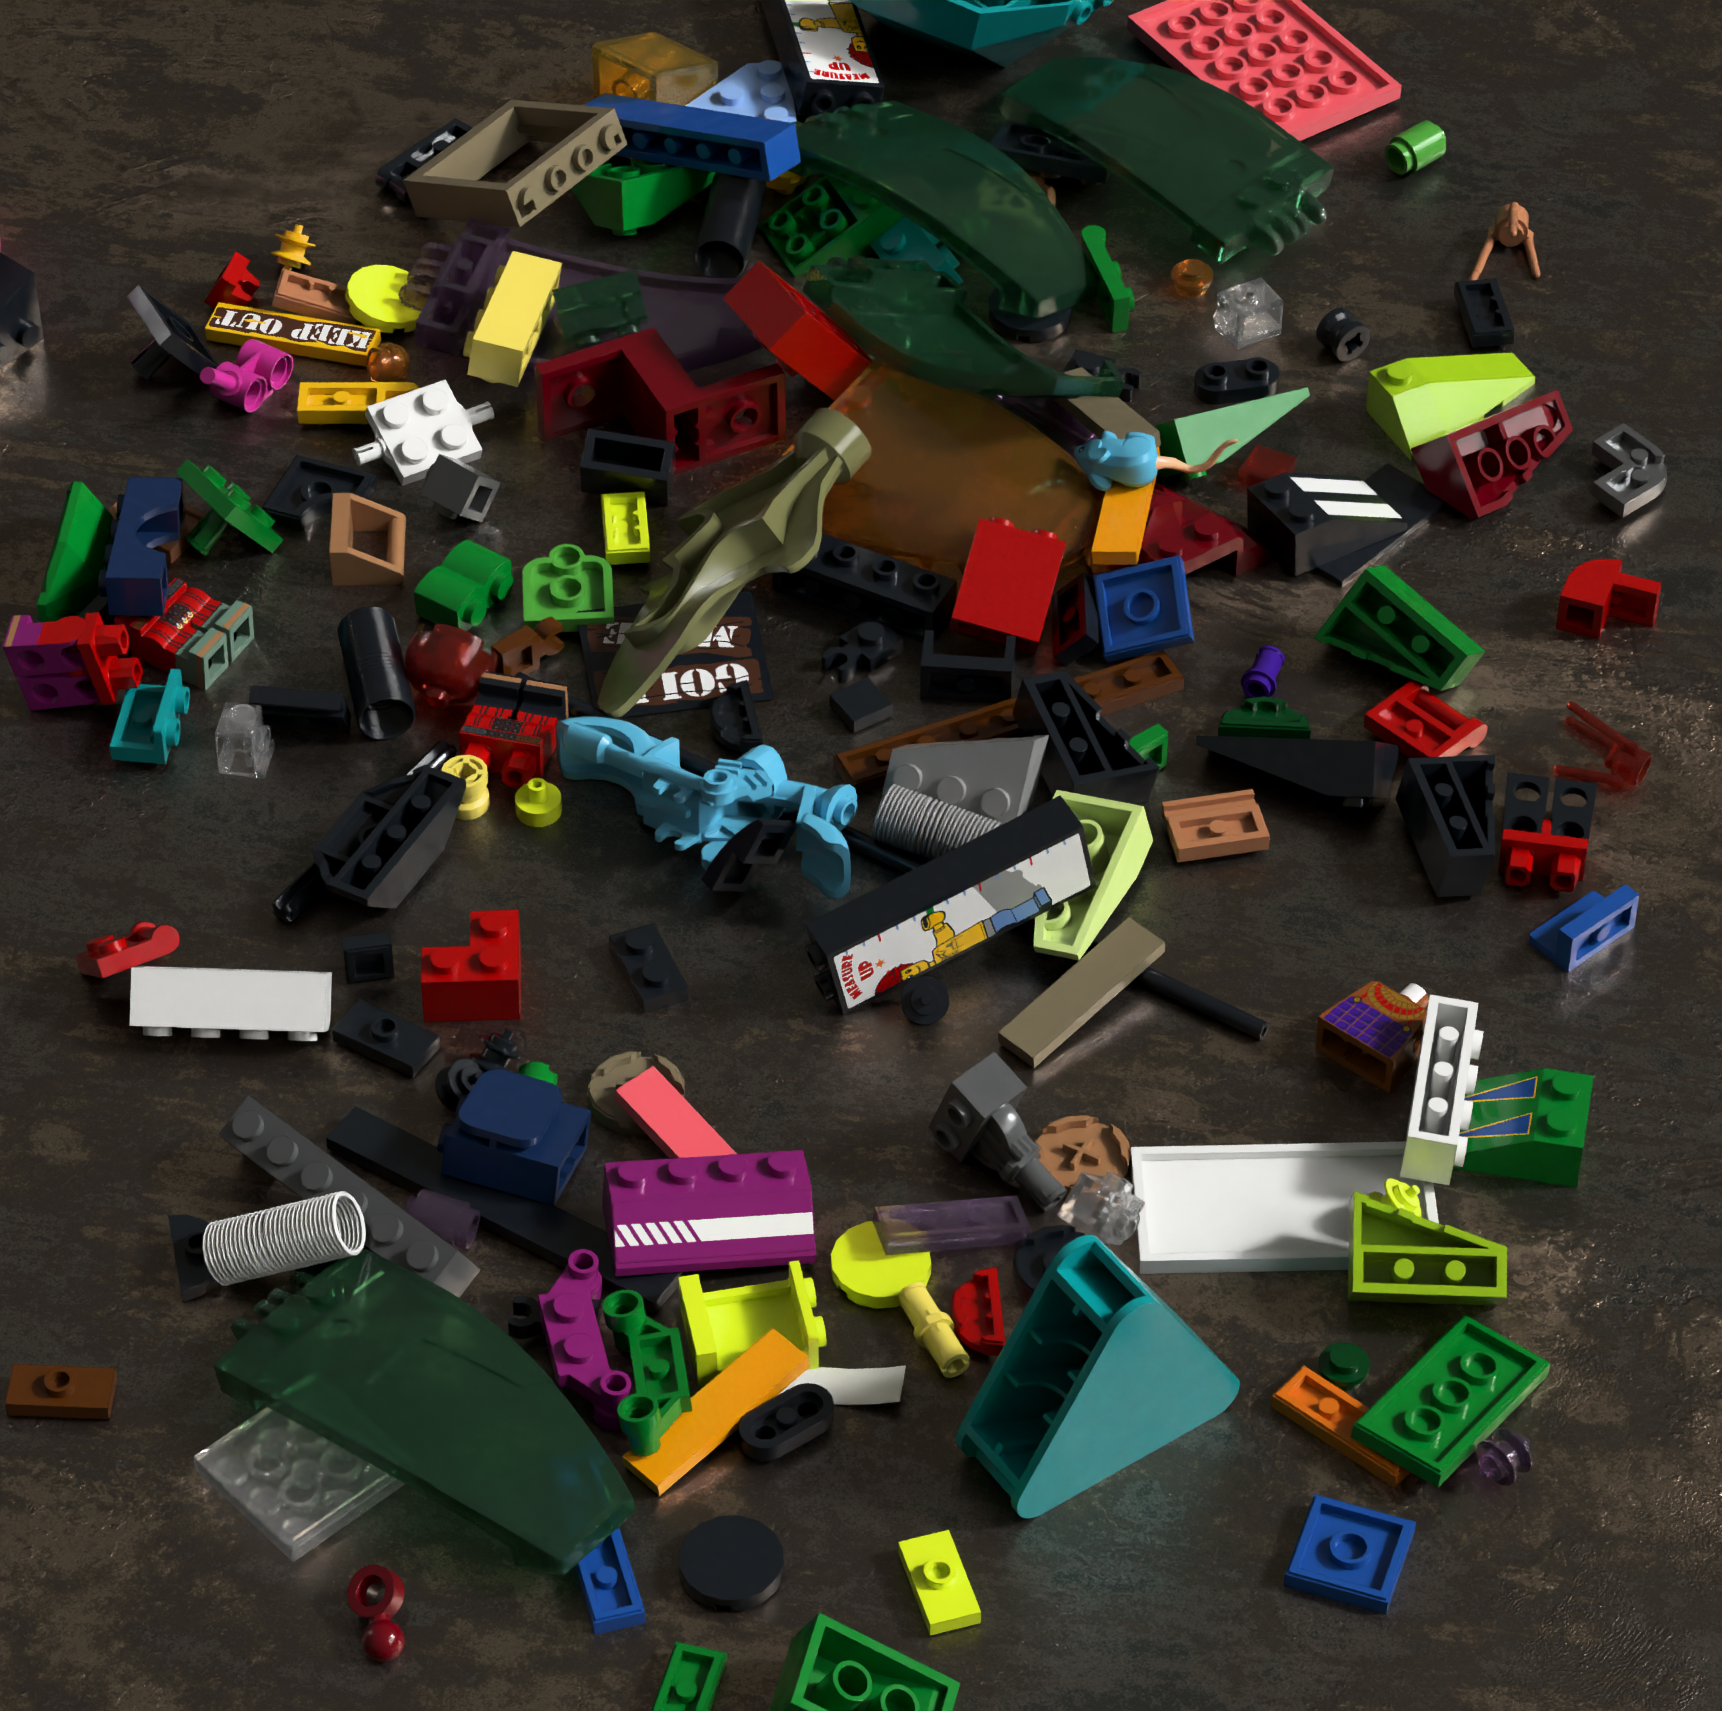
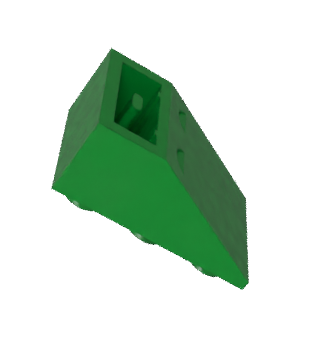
(827, 223)

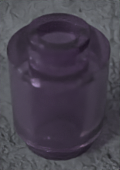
(446, 1217)

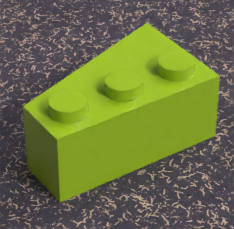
(1418, 1260)

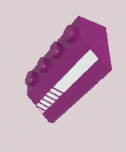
(709, 1212)

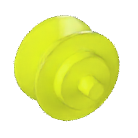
(1399, 1196)

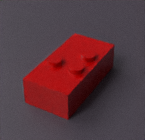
(797, 331)

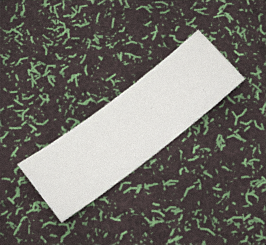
(857, 1385)

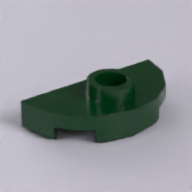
(1265, 719)

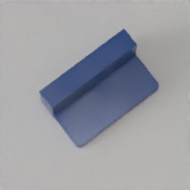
(1586, 927)

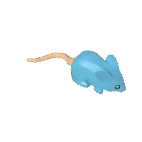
(1131, 460)

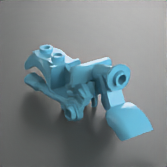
(716, 804)

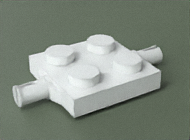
(419, 427)

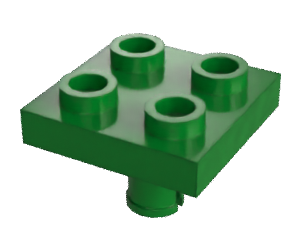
(228, 508)

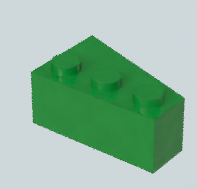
(1400, 630)

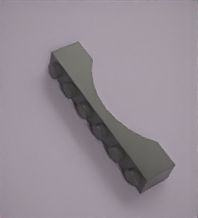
(314, 1173)

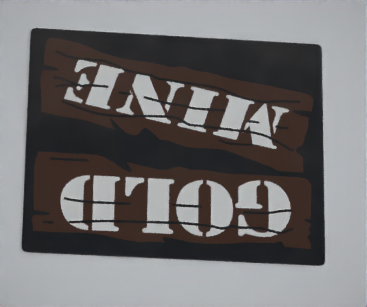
(694, 677)

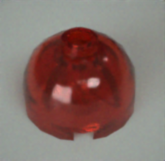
(447, 665)

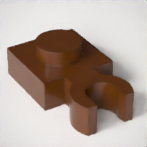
(525, 646)

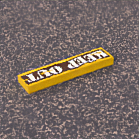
(293, 333)

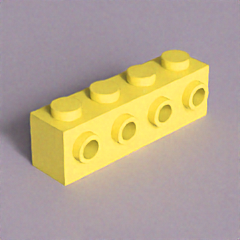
(512, 319)

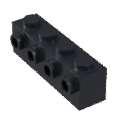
(875, 585)

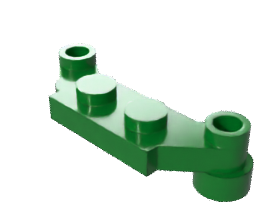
(657, 1369)

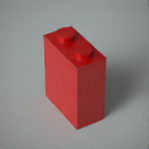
(1007, 584)

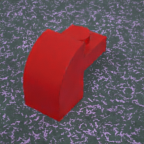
(1601, 591)

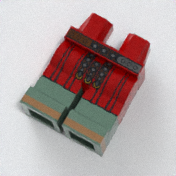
(191, 634)

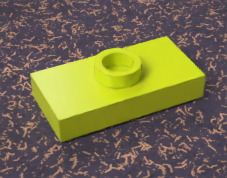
(625, 528)
(939, 1582)

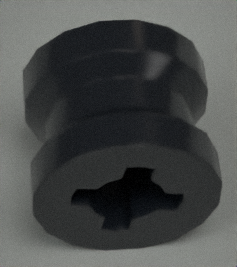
(1343, 334)

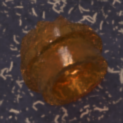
(387, 363)

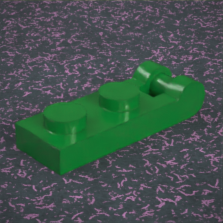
(1112, 295)

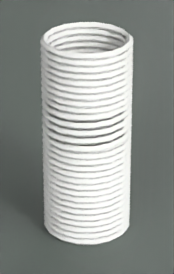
(289, 1236)

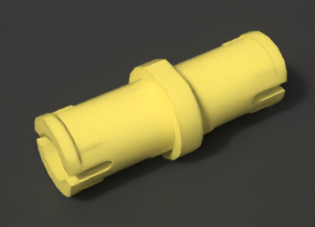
(933, 1330)

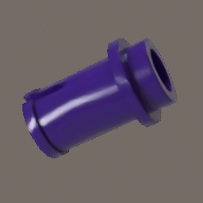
(1261, 678)

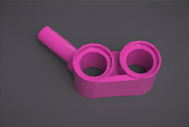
(252, 379)

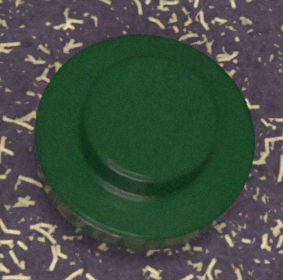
(1344, 1365)

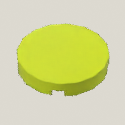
(375, 298)
(869, 1274)

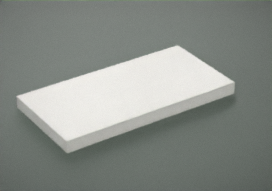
(1257, 1204)

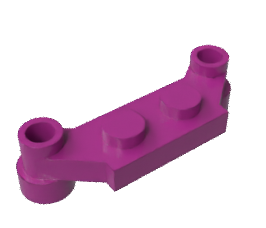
(576, 1340)

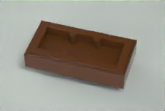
(61, 1391)

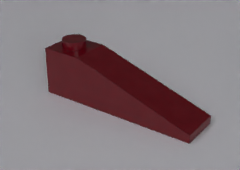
(1489, 459)

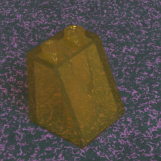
(651, 69)

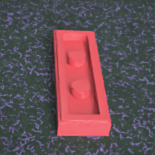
(669, 1117)

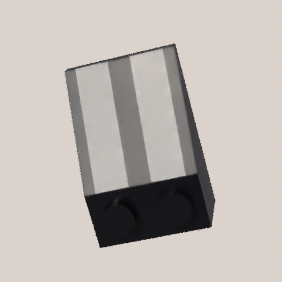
(1318, 518)

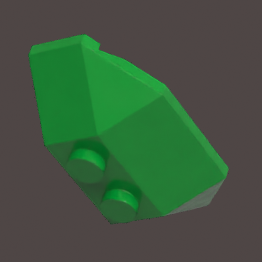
(75, 556)

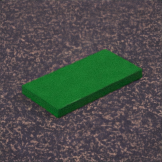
(1450, 1400)

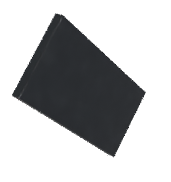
(1405, 497)

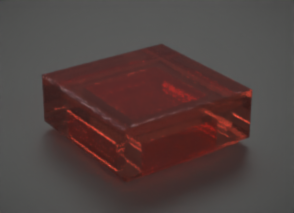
(1264, 464)

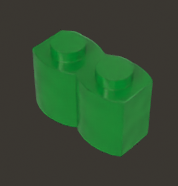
(464, 586)

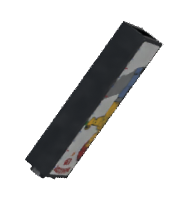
(824, 54)
(950, 905)

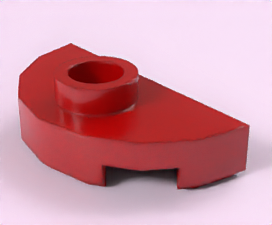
(978, 1313)

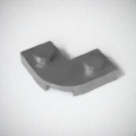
(1636, 471)

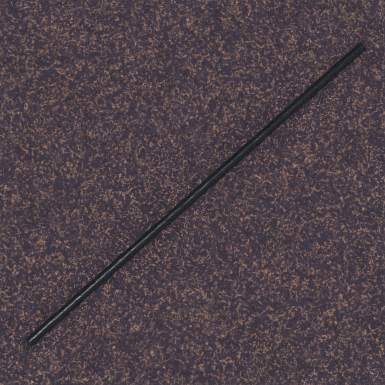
(905, 862)

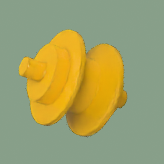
(293, 248)

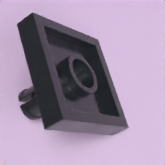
(171, 338)

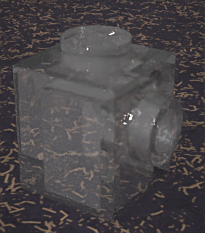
(1248, 313)
(1103, 1207)

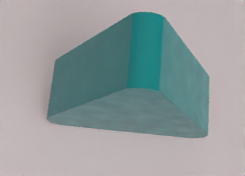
(1089, 1382)

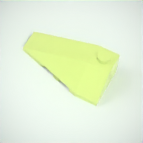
(1117, 846)

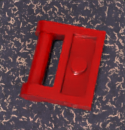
(1423, 724)
(112, 955)

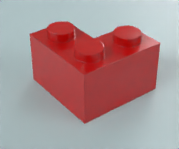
(475, 979)

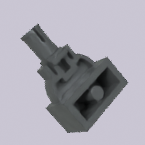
(982, 1121)

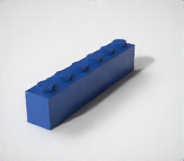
(704, 138)

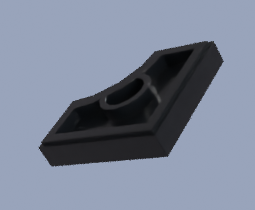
(308, 491)

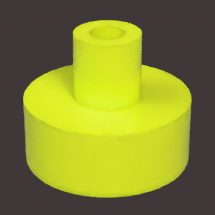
(538, 803)

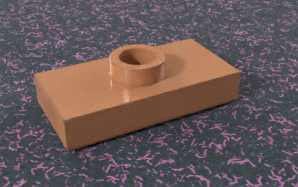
(312, 297)

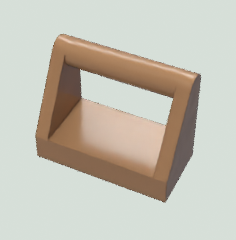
(354, 567)

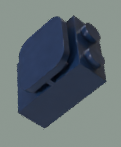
(515, 1137)

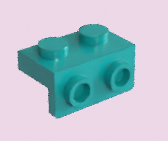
(910, 243)
(150, 721)

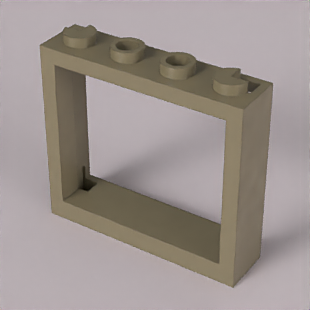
(449, 184)

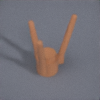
(1510, 230)

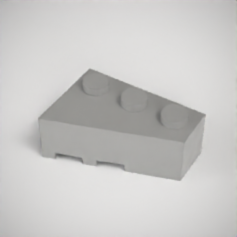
(981, 776)

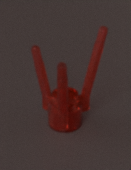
(1625, 759)

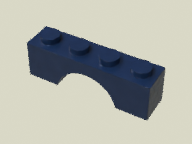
(135, 573)

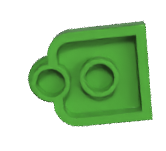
(568, 584)

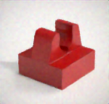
(234, 284)

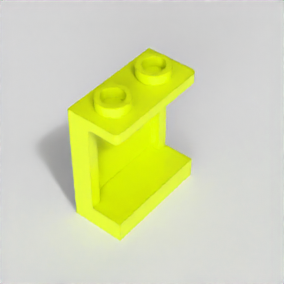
(731, 1320)

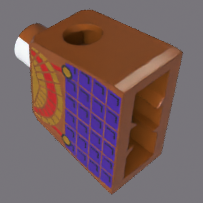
(1375, 1032)

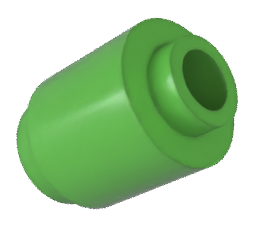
(1415, 148)

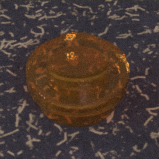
(1191, 277)

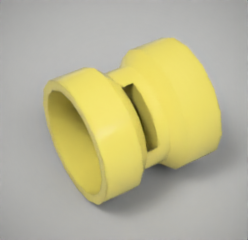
(476, 795)

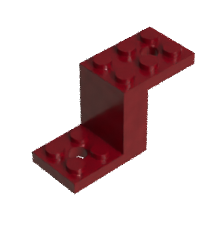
(659, 399)

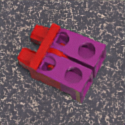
(70, 661)

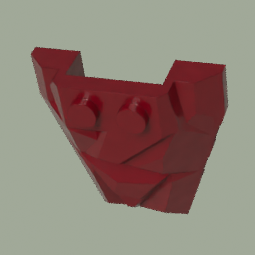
(1196, 534)

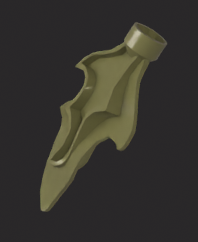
(733, 538)

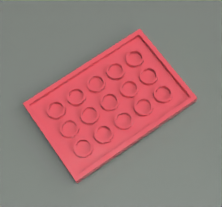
(1270, 57)

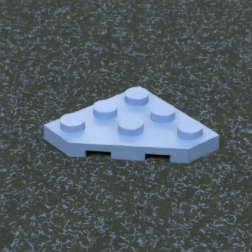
(752, 91)

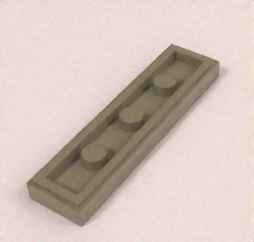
(1107, 414)
(1081, 992)

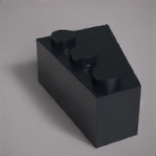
(1082, 747)

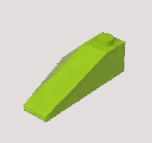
(1440, 394)

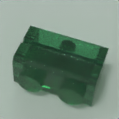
(600, 308)

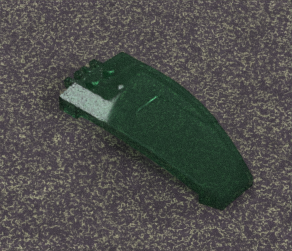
(1182, 146)
(959, 194)
(924, 329)
(432, 1401)

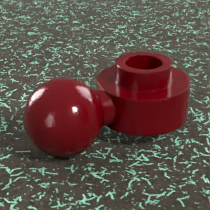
(382, 1638)

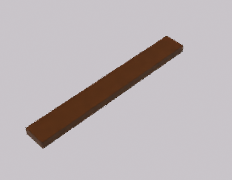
(1110, 688)

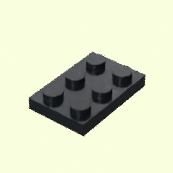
(1046, 154)

